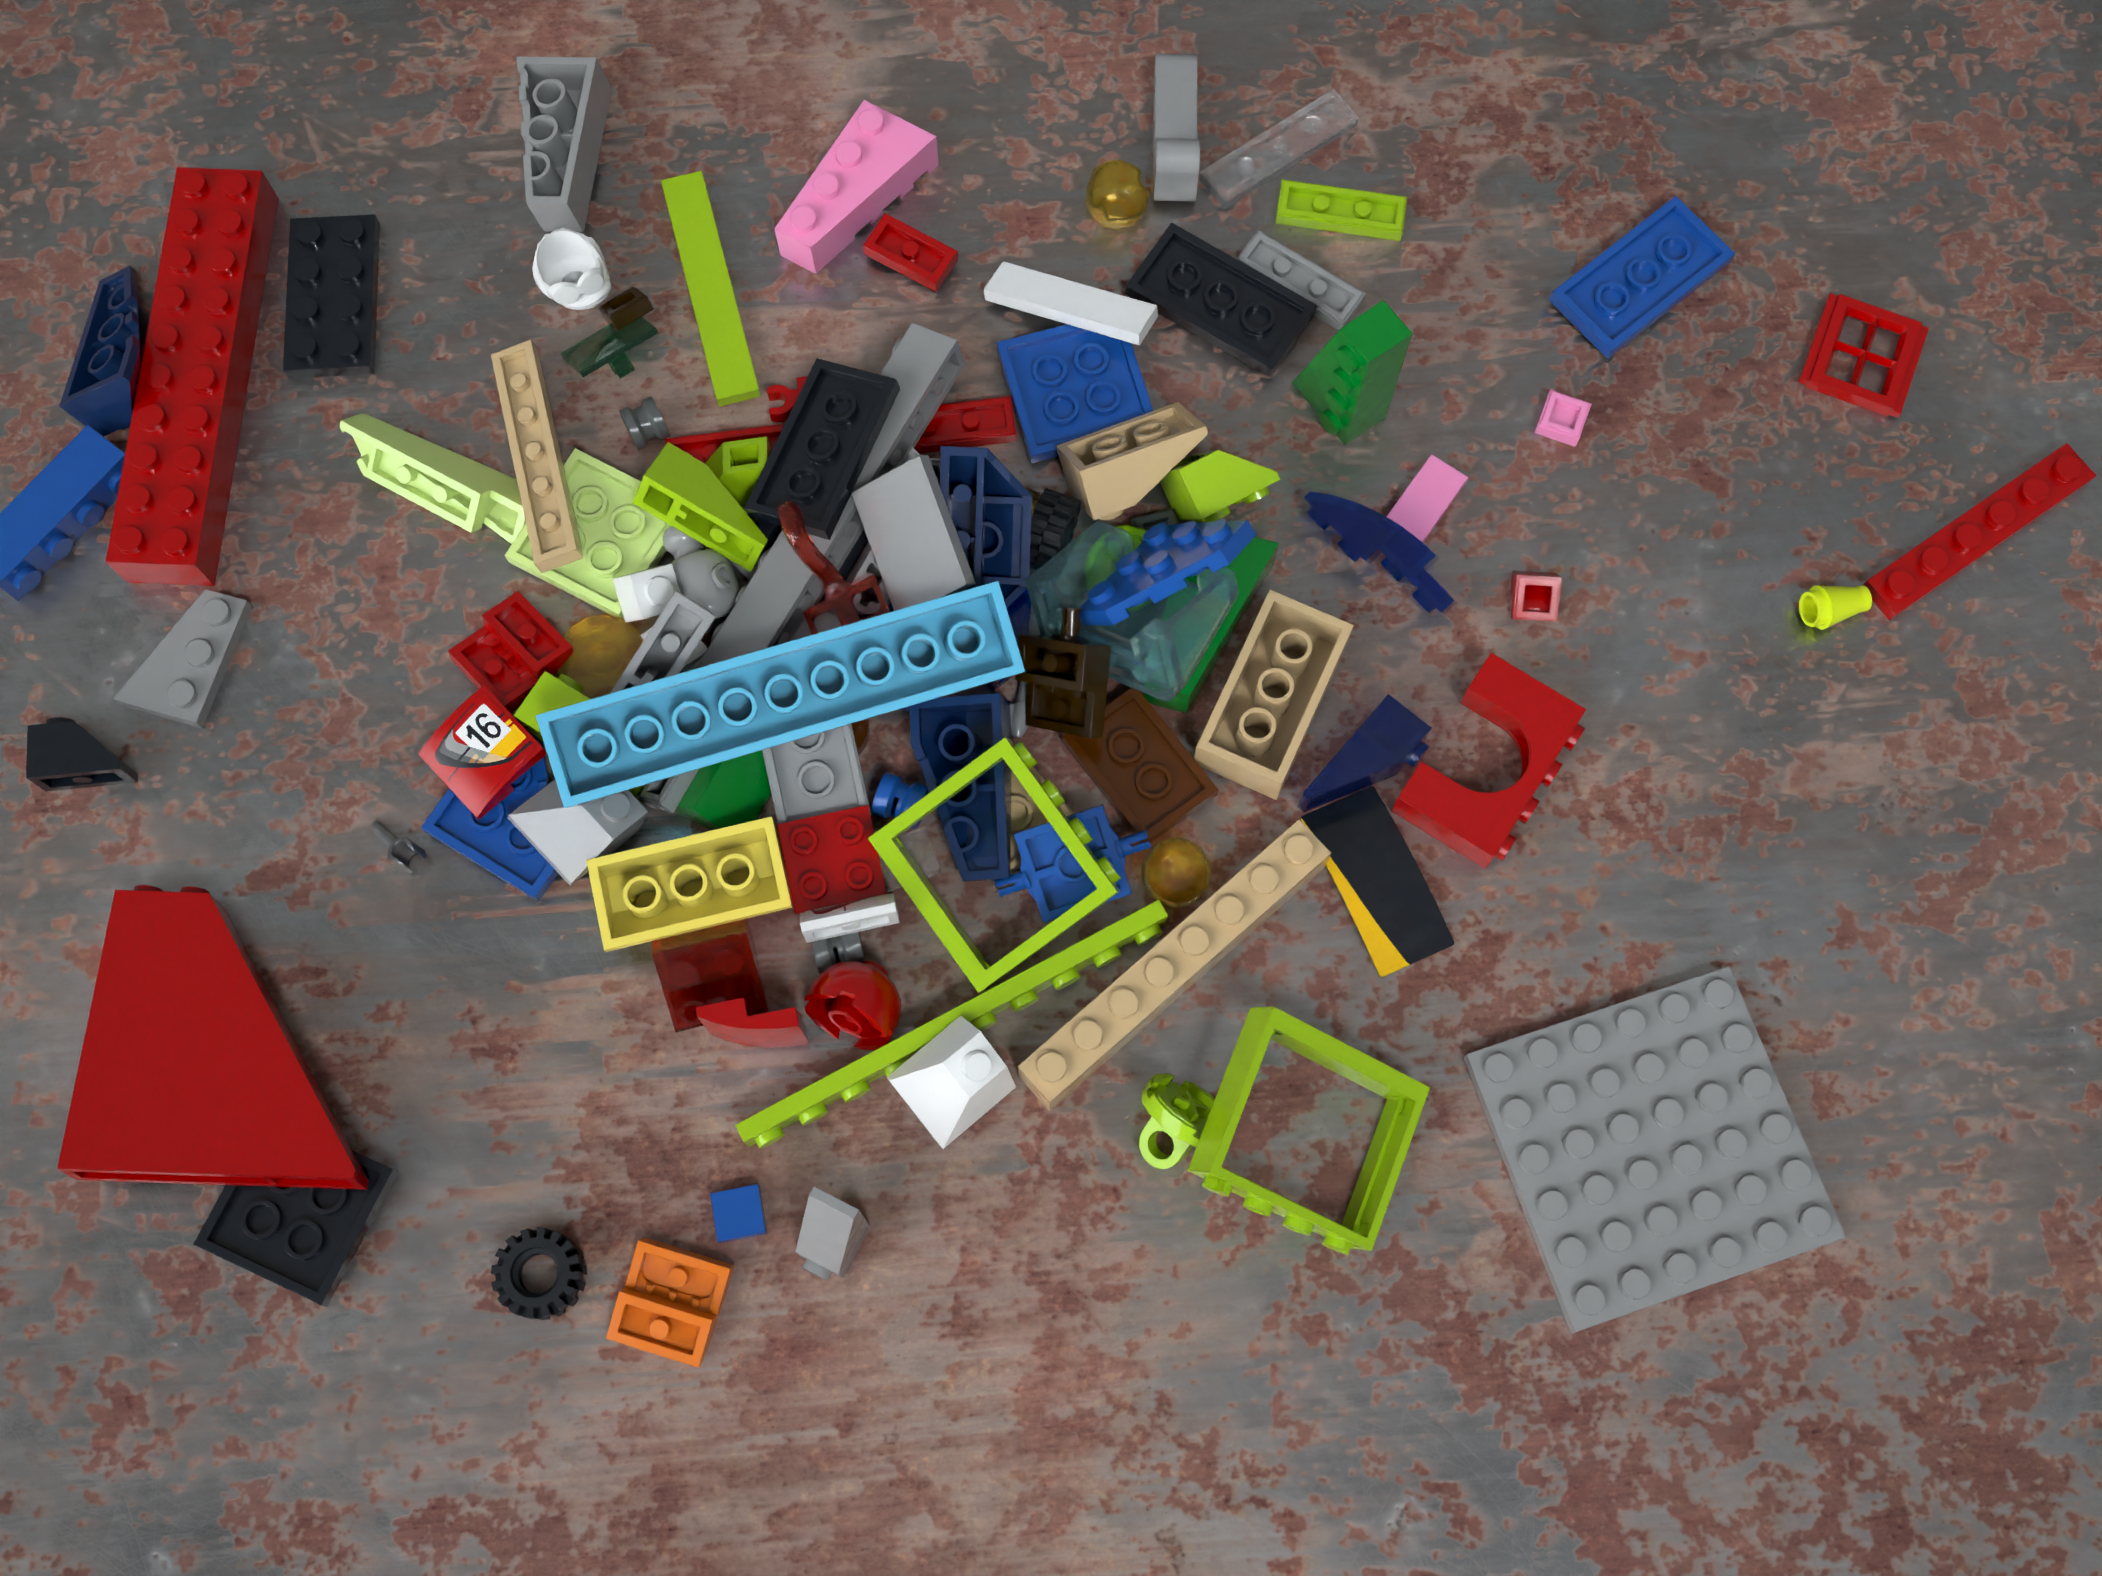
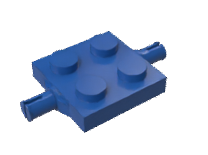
(1053, 872)

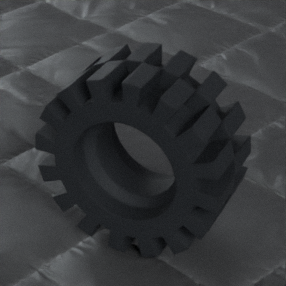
(1052, 525)
(514, 1257)

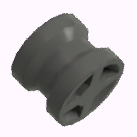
(644, 423)

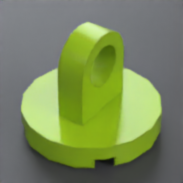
(1176, 1111)

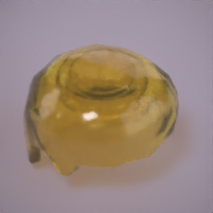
(1116, 195)
(1176, 872)

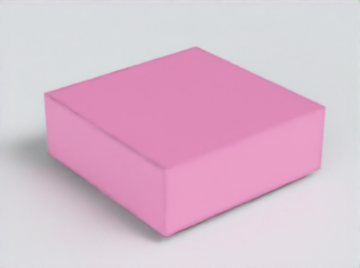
(1563, 418)

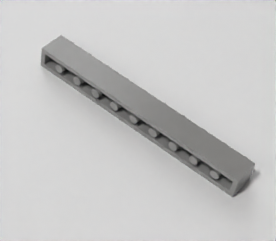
(783, 587)

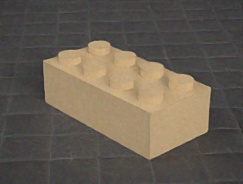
(1272, 694)

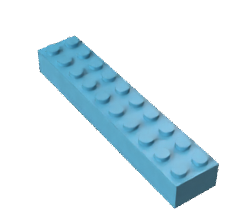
(779, 694)

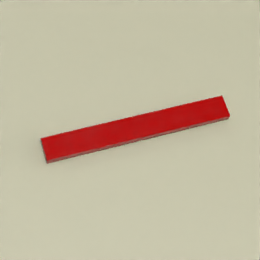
(953, 424)

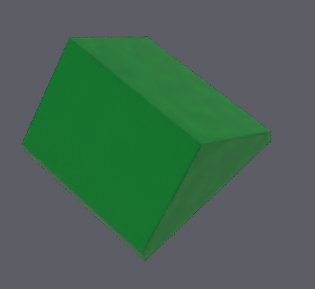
(727, 792)

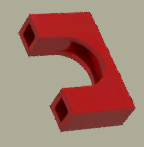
(1481, 822)

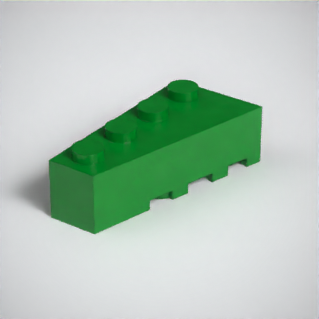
(1356, 373)
(1250, 570)

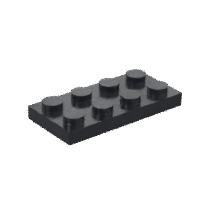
(331, 296)
(1221, 299)
(824, 446)

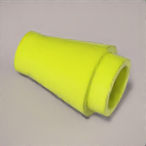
(1829, 605)

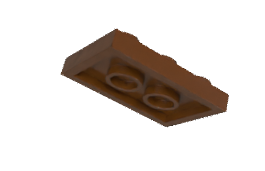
(1142, 767)

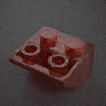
(708, 969)

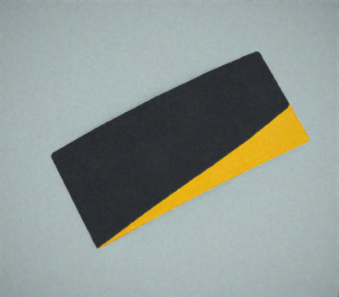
(1379, 881)

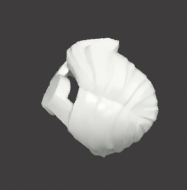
(571, 269)

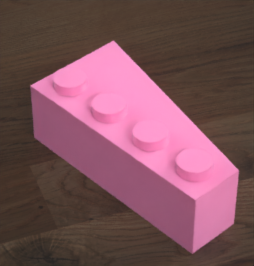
(857, 179)

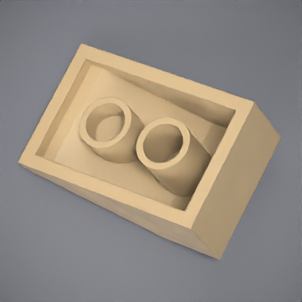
(1127, 460)

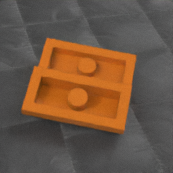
(670, 1302)

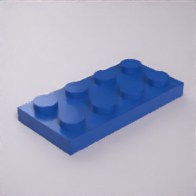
(1641, 277)

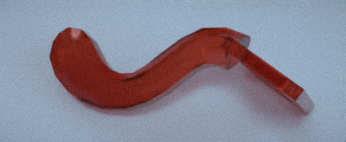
(838, 592)

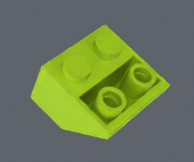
(1211, 481)

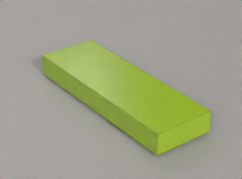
(1341, 210)

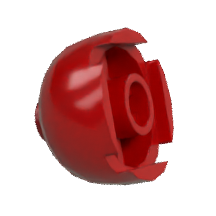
(855, 1000)

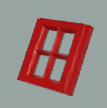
(1900, 368)

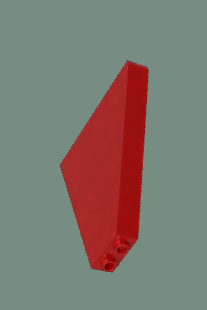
(193, 1063)

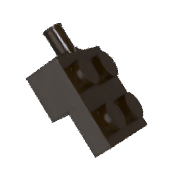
(1065, 679)

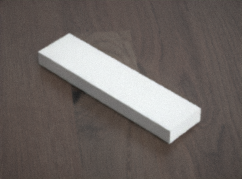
(1071, 303)

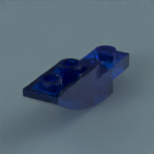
(1369, 534)

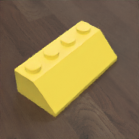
(689, 883)

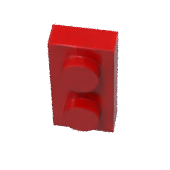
(910, 252)

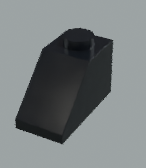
(69, 757)

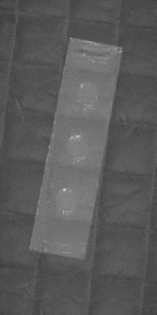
(1279, 148)

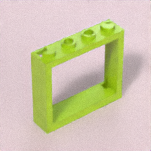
(935, 909)
(1385, 1155)

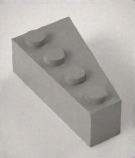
(563, 134)

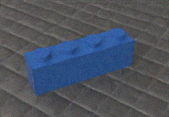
(57, 510)

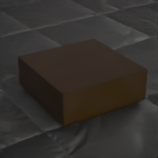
(626, 308)

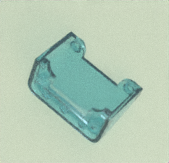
(1159, 641)

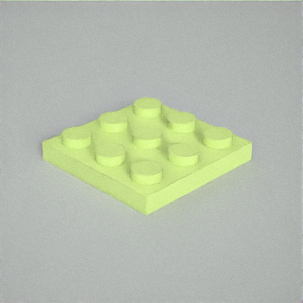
(612, 532)

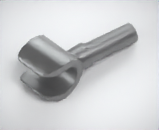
(400, 848)

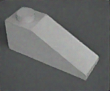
(667, 643)
(830, 1235)

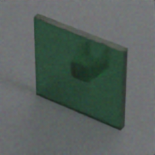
(608, 347)

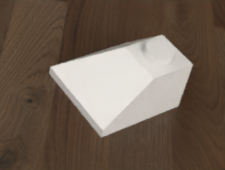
(953, 1081)

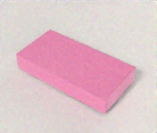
(1427, 497)

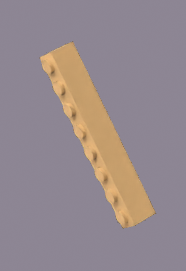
(1173, 965)

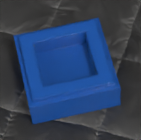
(738, 1213)

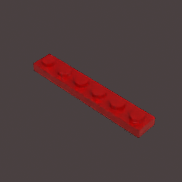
(1978, 531)

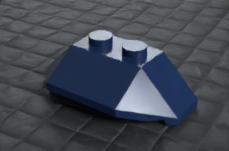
(990, 517)

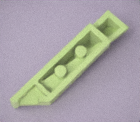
(437, 477)

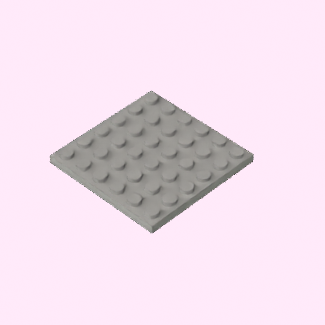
(1652, 1149)

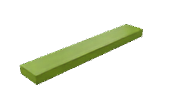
(710, 289)

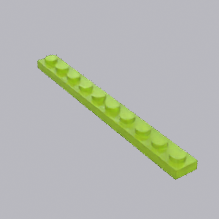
(980, 1011)

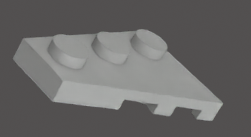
(189, 662)

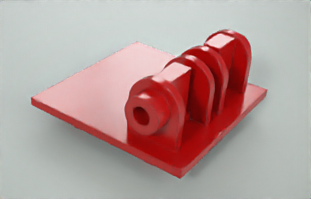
(831, 859)

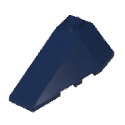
(108, 358)
(976, 820)

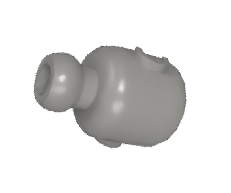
(702, 575)

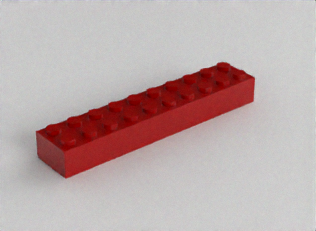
(193, 378)

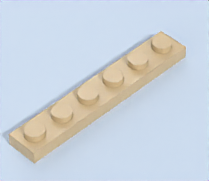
(536, 457)

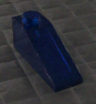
(1373, 754)

